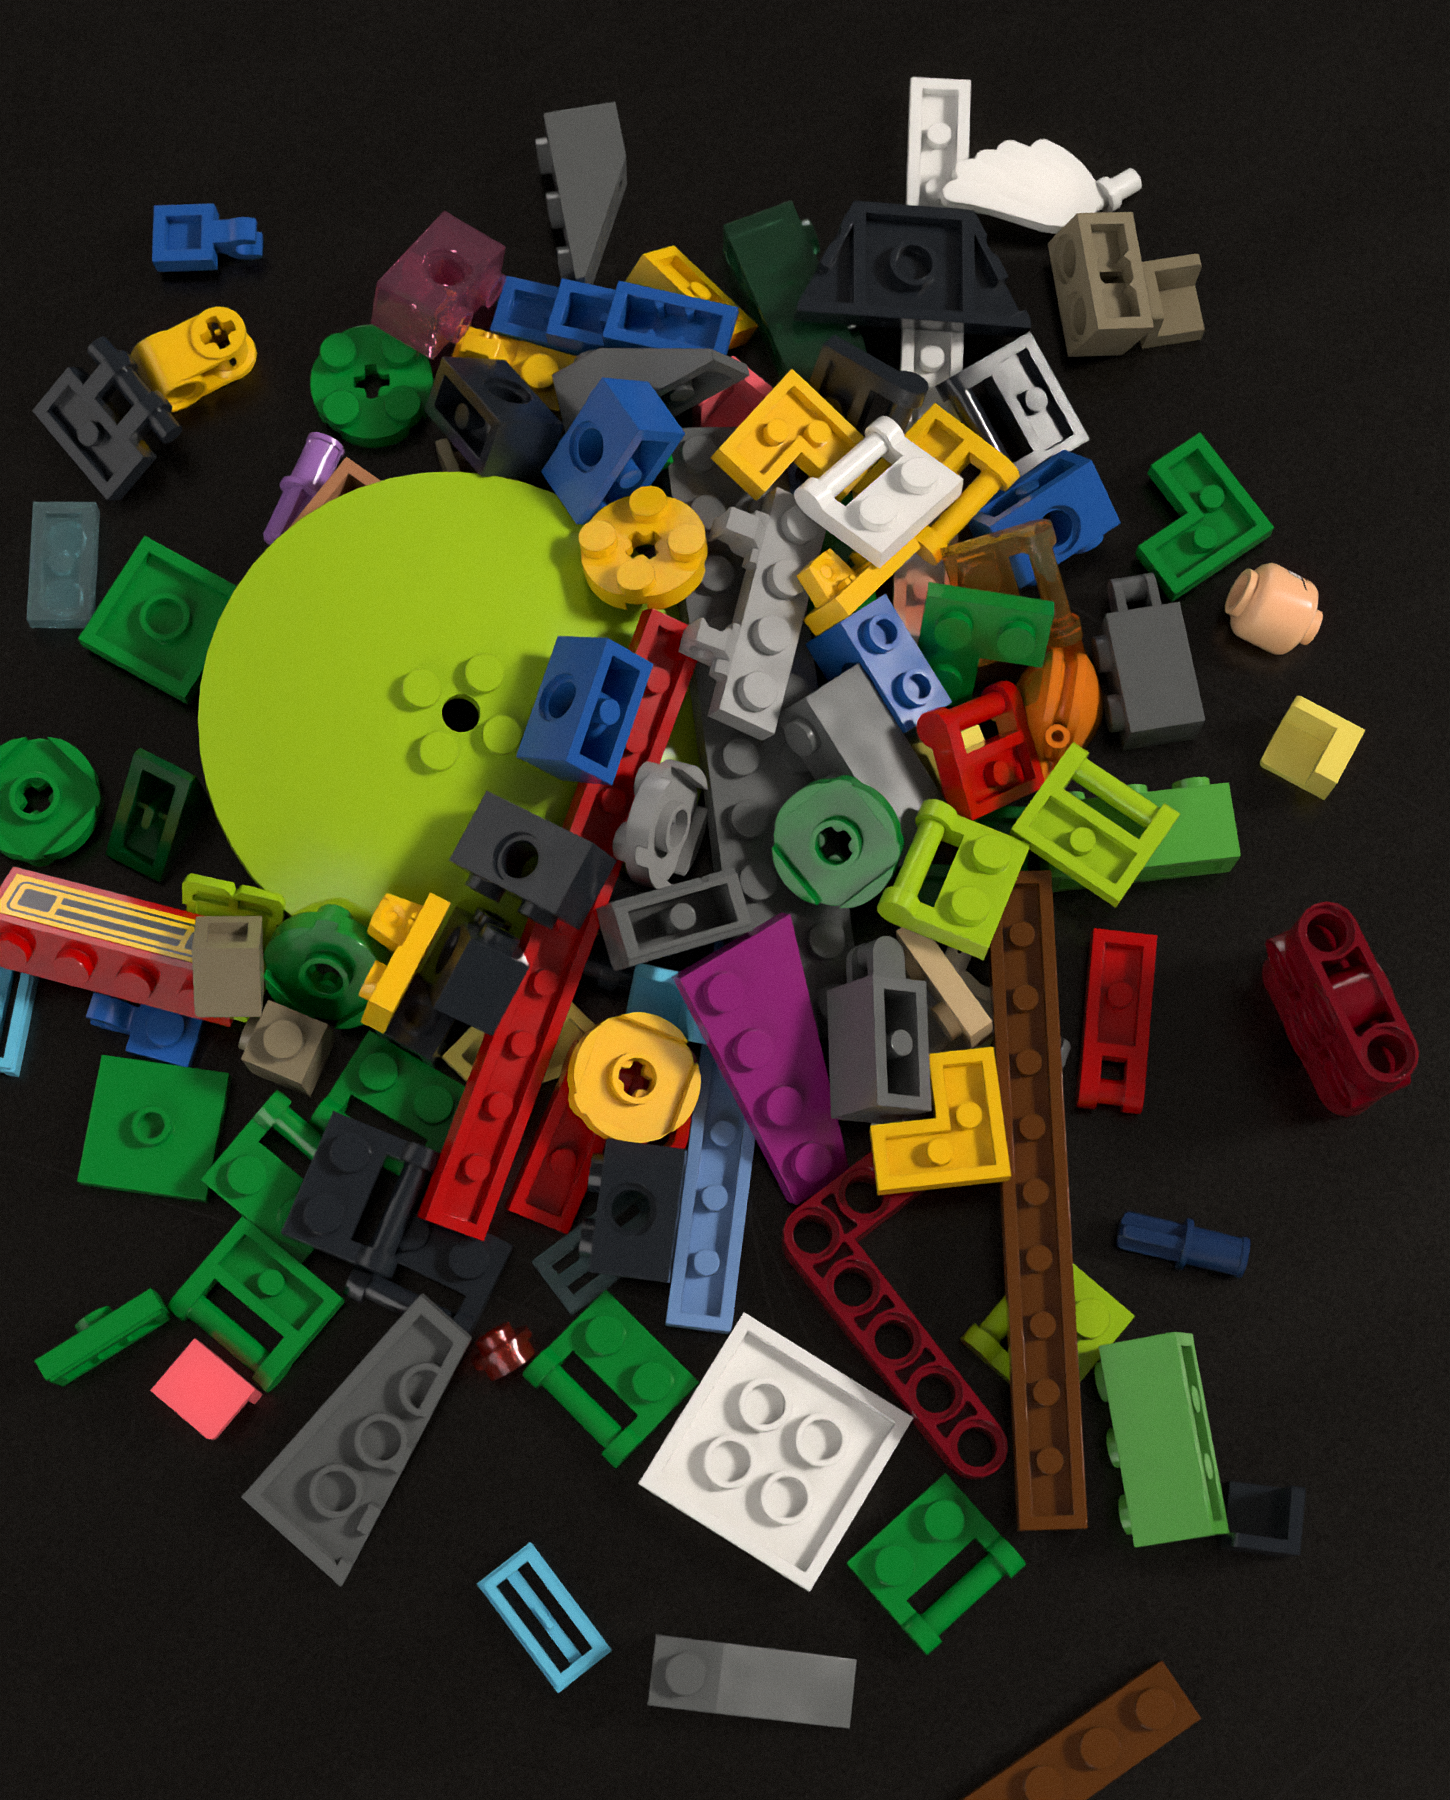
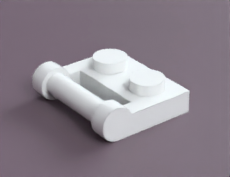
(893, 505)

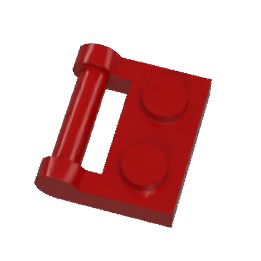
(991, 771)

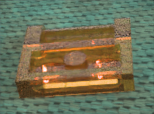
(986, 566)

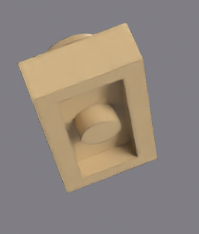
(956, 1007)

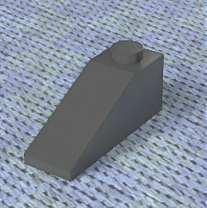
(676, 374)
(752, 1681)

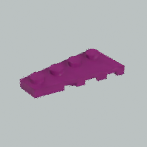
(766, 1042)

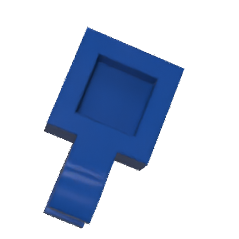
(193, 235)
(153, 1032)

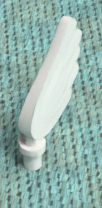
(1034, 186)

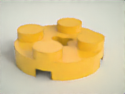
(636, 521)
(666, 1061)

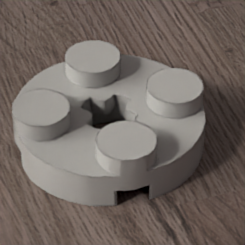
(662, 824)

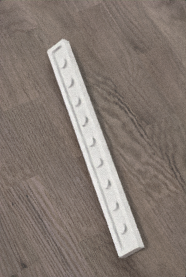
(935, 145)

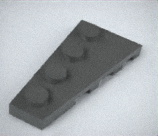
(351, 1453)

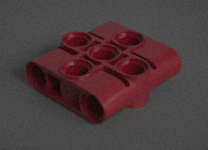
(1339, 1010)

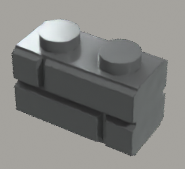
(674, 919)

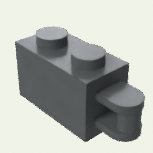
(1146, 667)
(878, 1038)

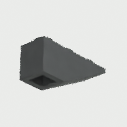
(589, 179)

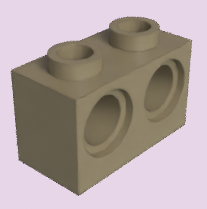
(1100, 284)

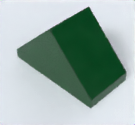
(155, 815)

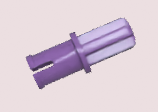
(311, 472)

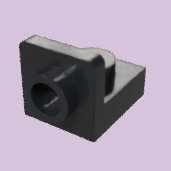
(419, 1027)

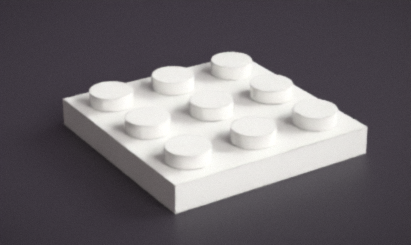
(776, 1451)

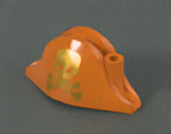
(1061, 703)

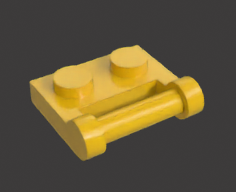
(955, 448)

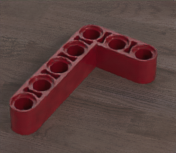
(887, 1309)

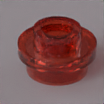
(503, 1350)

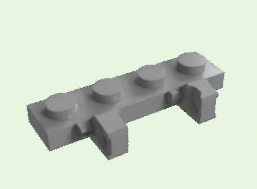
(758, 649)

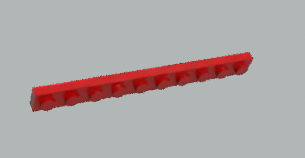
(518, 1054)

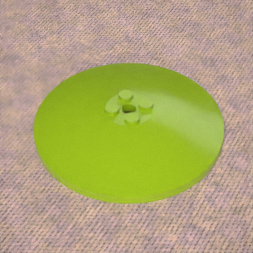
(336, 680)

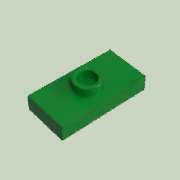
(102, 1336)

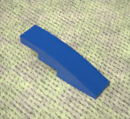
(592, 317)

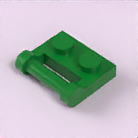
(399, 1090)
(256, 1179)
(272, 1287)
(627, 1362)
(919, 1546)

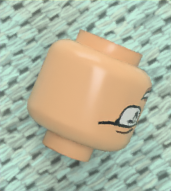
(1274, 608)

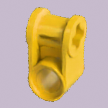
(187, 360)

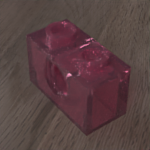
(439, 285)

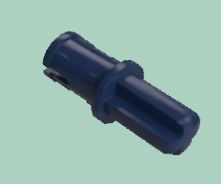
(1183, 1243)

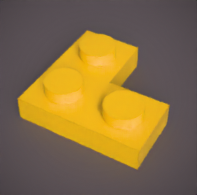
(783, 429)
(961, 1142)

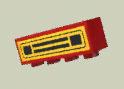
(99, 941)

